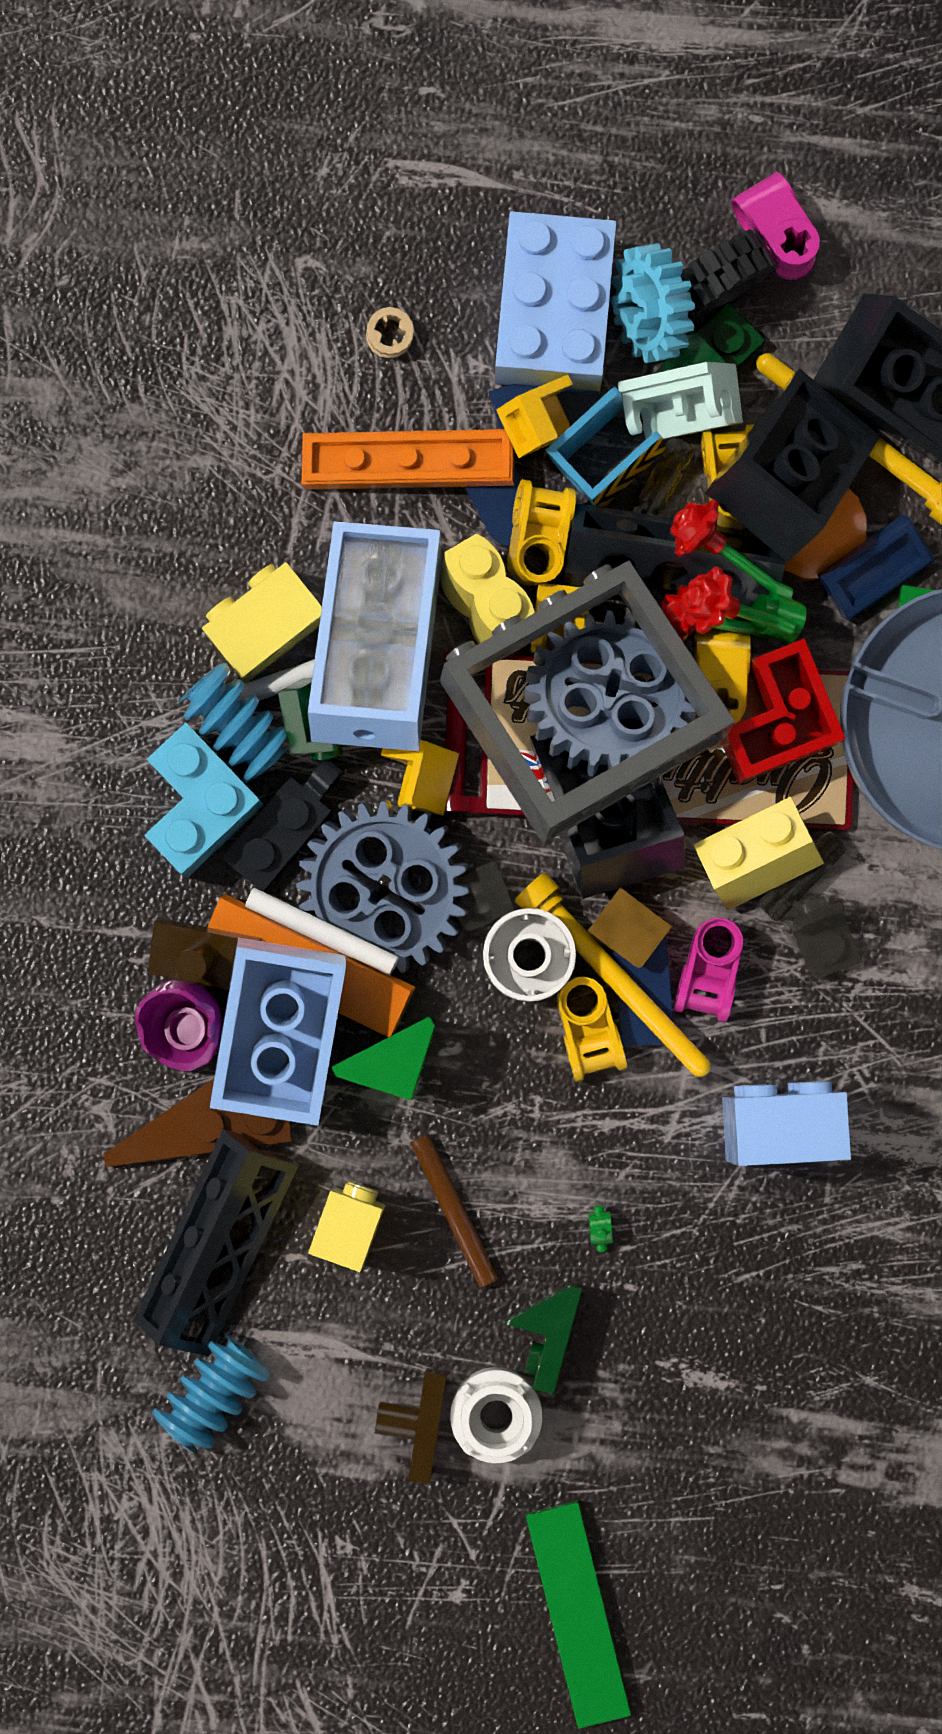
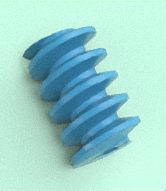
(235, 722)
(212, 1394)

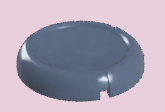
(896, 719)

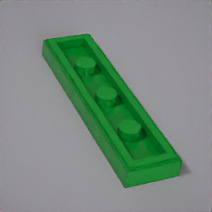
(577, 1614)

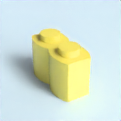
(478, 586)

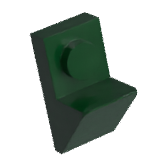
(721, 340)
(554, 1319)

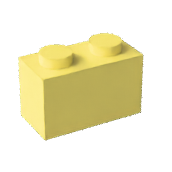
(263, 621)
(758, 853)
(347, 1226)

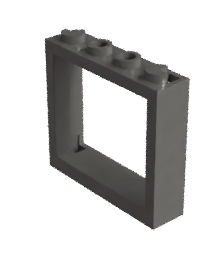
(556, 817)

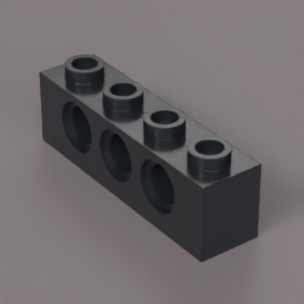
(650, 545)

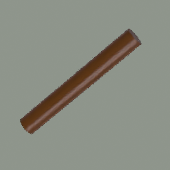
(454, 1210)

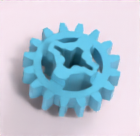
(652, 303)

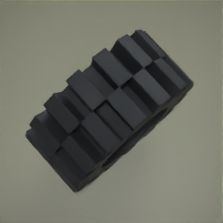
(728, 272)

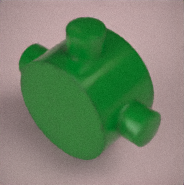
(600, 1228)

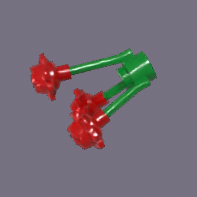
(709, 597)

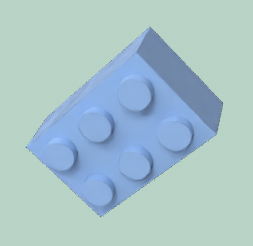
(555, 300)
(278, 1031)
(786, 1128)

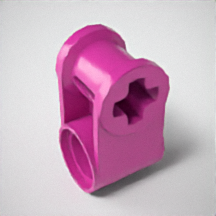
(779, 219)
(710, 973)

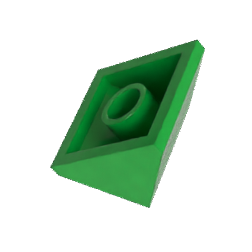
(393, 1063)

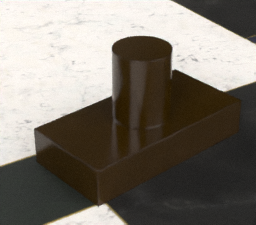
(193, 953)
(416, 1424)

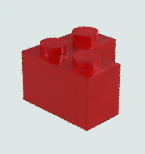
(796, 718)

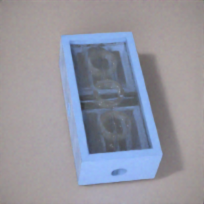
(375, 636)

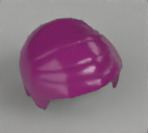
(179, 1024)

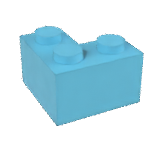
(212, 802)

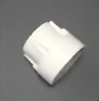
(536, 926)
(496, 1444)

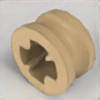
(374, 337)

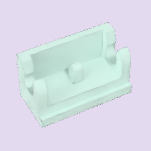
(682, 400)

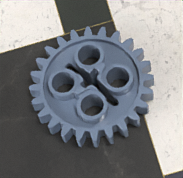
(600, 735)
(407, 844)

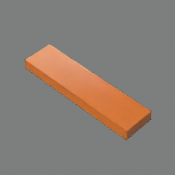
(407, 459)
(366, 993)

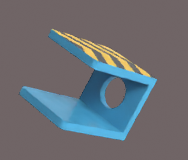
(582, 432)

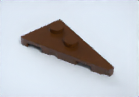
(193, 1130)

